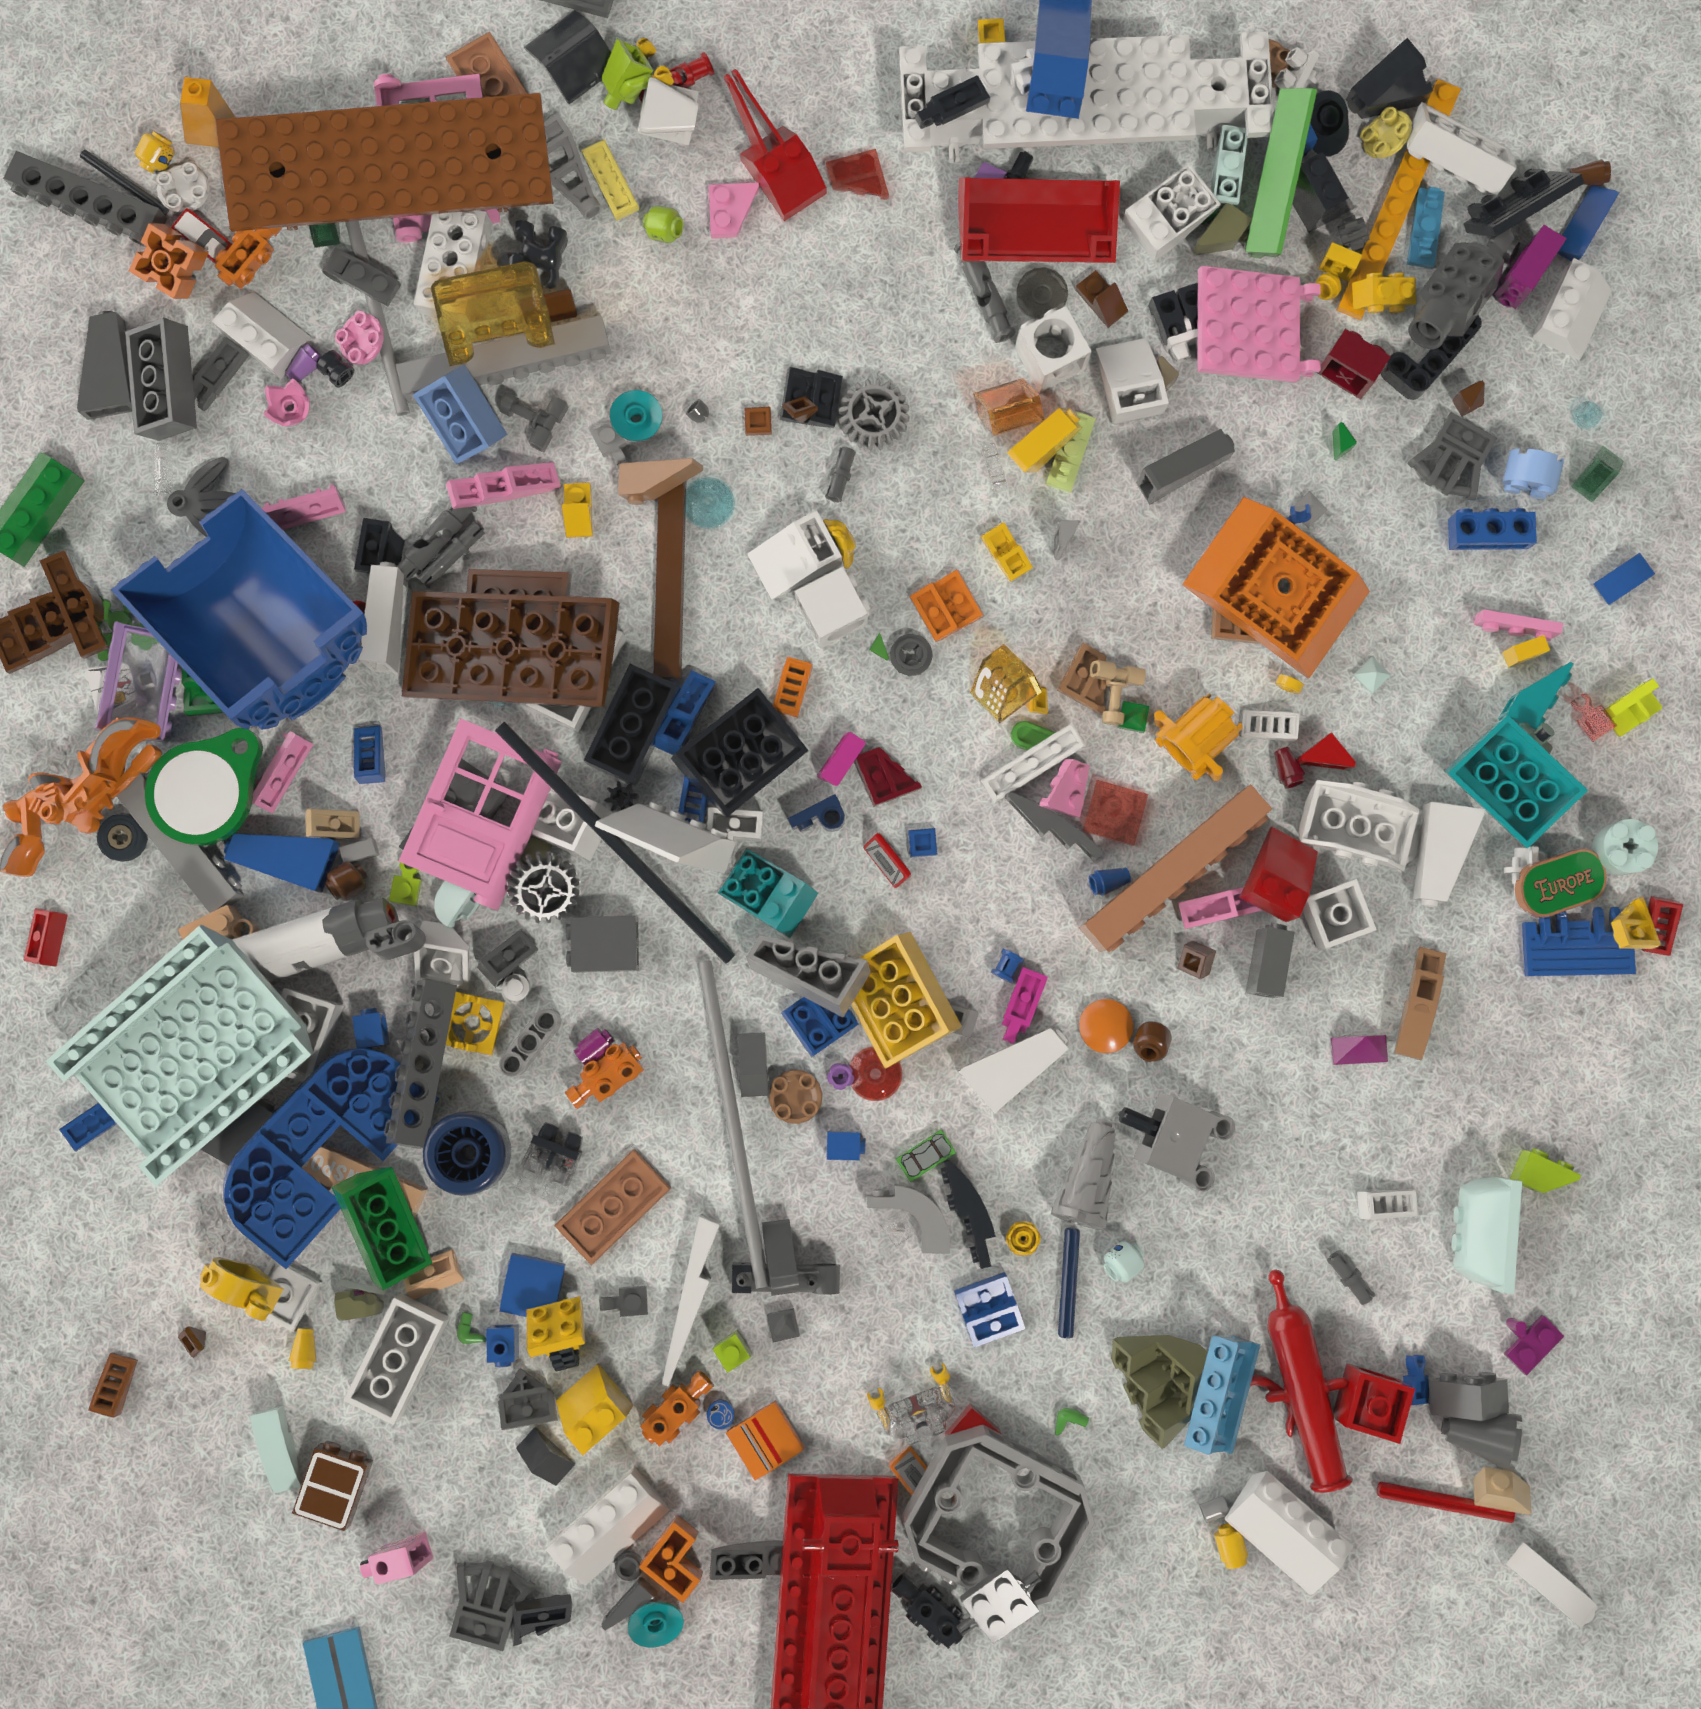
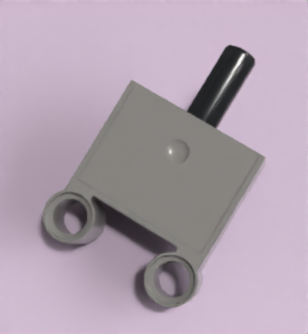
(1177, 1137)

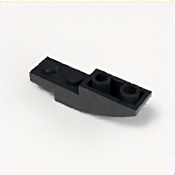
(967, 1201)

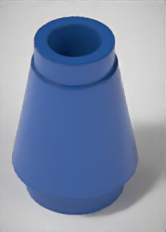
(1108, 880)

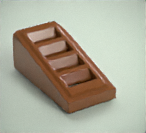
(100, 1392)

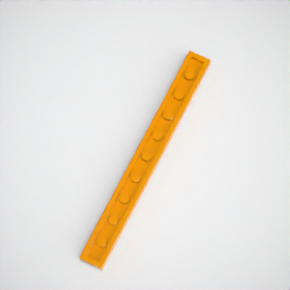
(1395, 205)

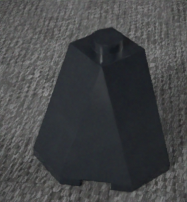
(1393, 82)

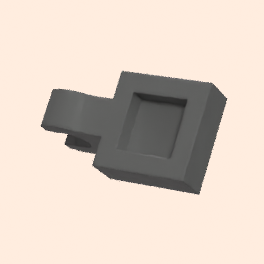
(631, 1301)

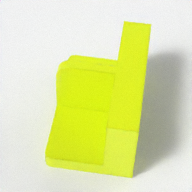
(1634, 707)

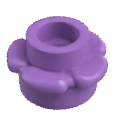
(837, 1069)

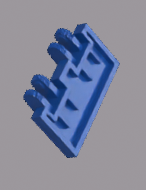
(1574, 948)

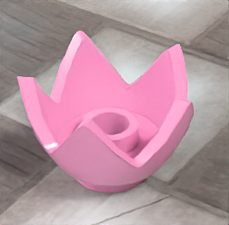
(280, 398)

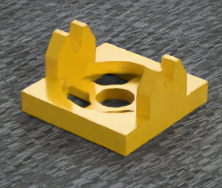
(488, 1044)

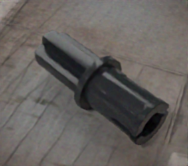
(1020, 166)

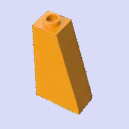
(199, 108)

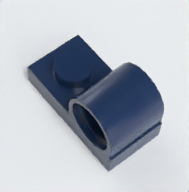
(804, 819)

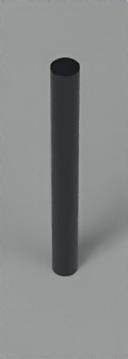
(122, 180)

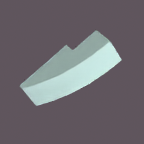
(276, 1449)

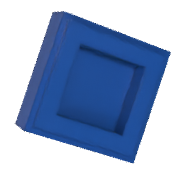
(922, 842)

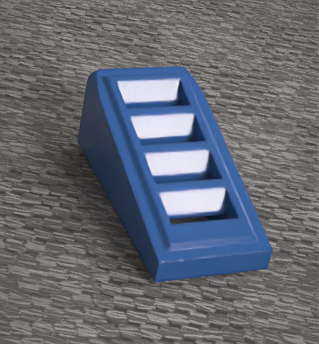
(369, 775)
(685, 798)

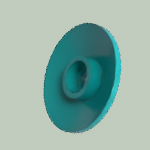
(632, 404)
(655, 1624)

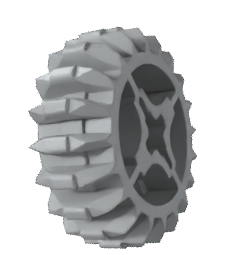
(865, 420)

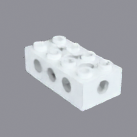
(443, 250)

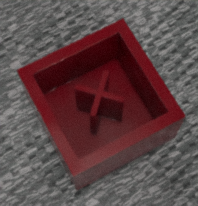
(1353, 363)

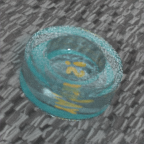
(1587, 415)

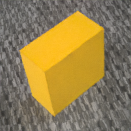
(1340, 261)
(1526, 651)

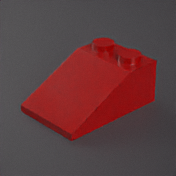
(1281, 876)

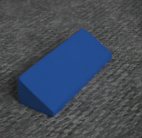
(1586, 221)

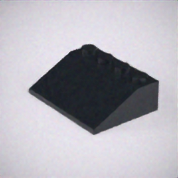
(740, 753)

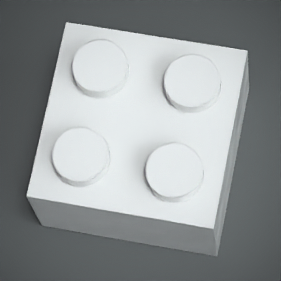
(1338, 915)

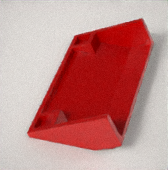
(1038, 220)

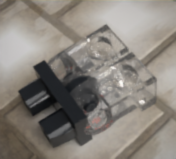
(549, 1155)

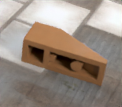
(654, 478)

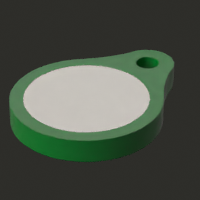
(204, 788)

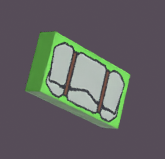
(925, 1155)

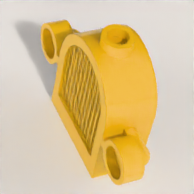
(241, 1286)

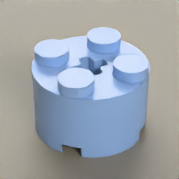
(1532, 472)

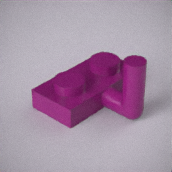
(1531, 1343)

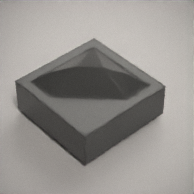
(783, 1325)

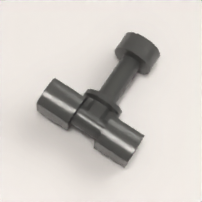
(541, 421)

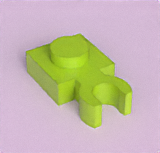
(405, 888)

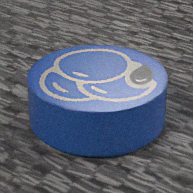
(720, 1414)

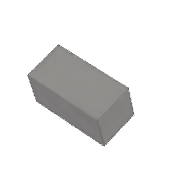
(359, 851)

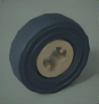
(113, 848)

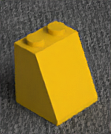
(592, 1409)

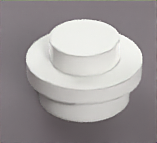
(515, 987)

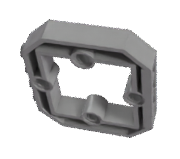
(944, 1474)

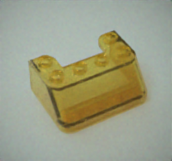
(490, 307)

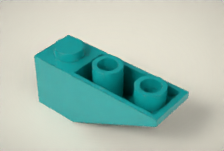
(1533, 701)

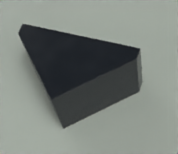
(544, 1457)

